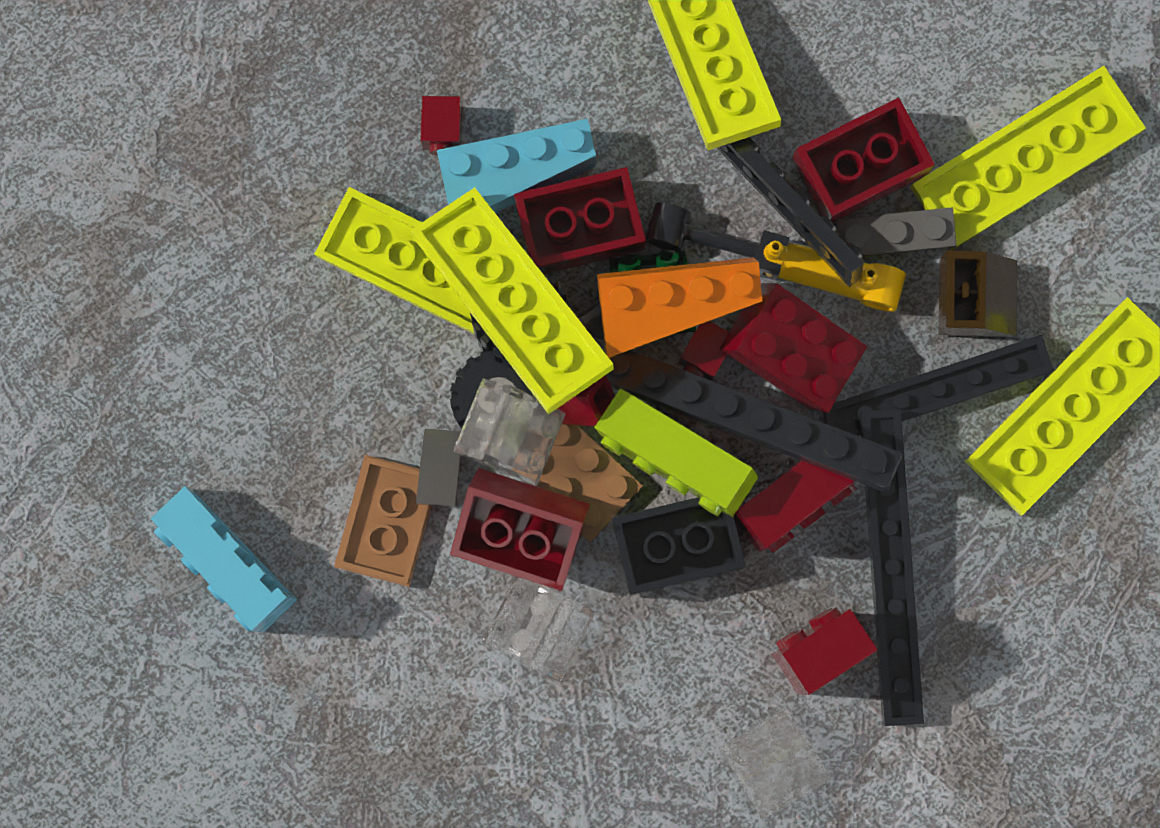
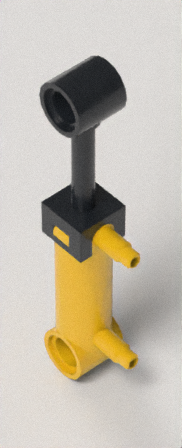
(778, 258)

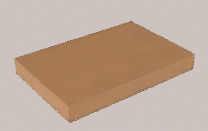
(384, 523)

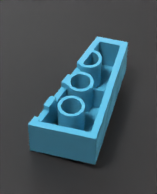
(517, 162)
(222, 561)

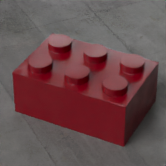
(863, 161)
(580, 221)
(794, 348)
(791, 501)
(519, 529)
(823, 651)

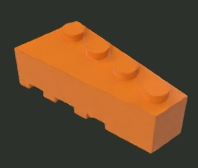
(667, 300)

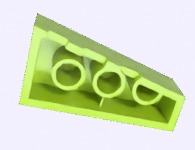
(675, 454)

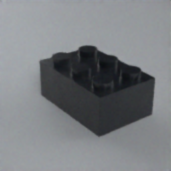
(675, 545)

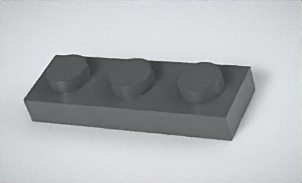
(900, 232)

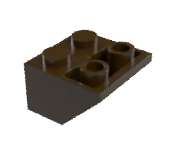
(977, 294)

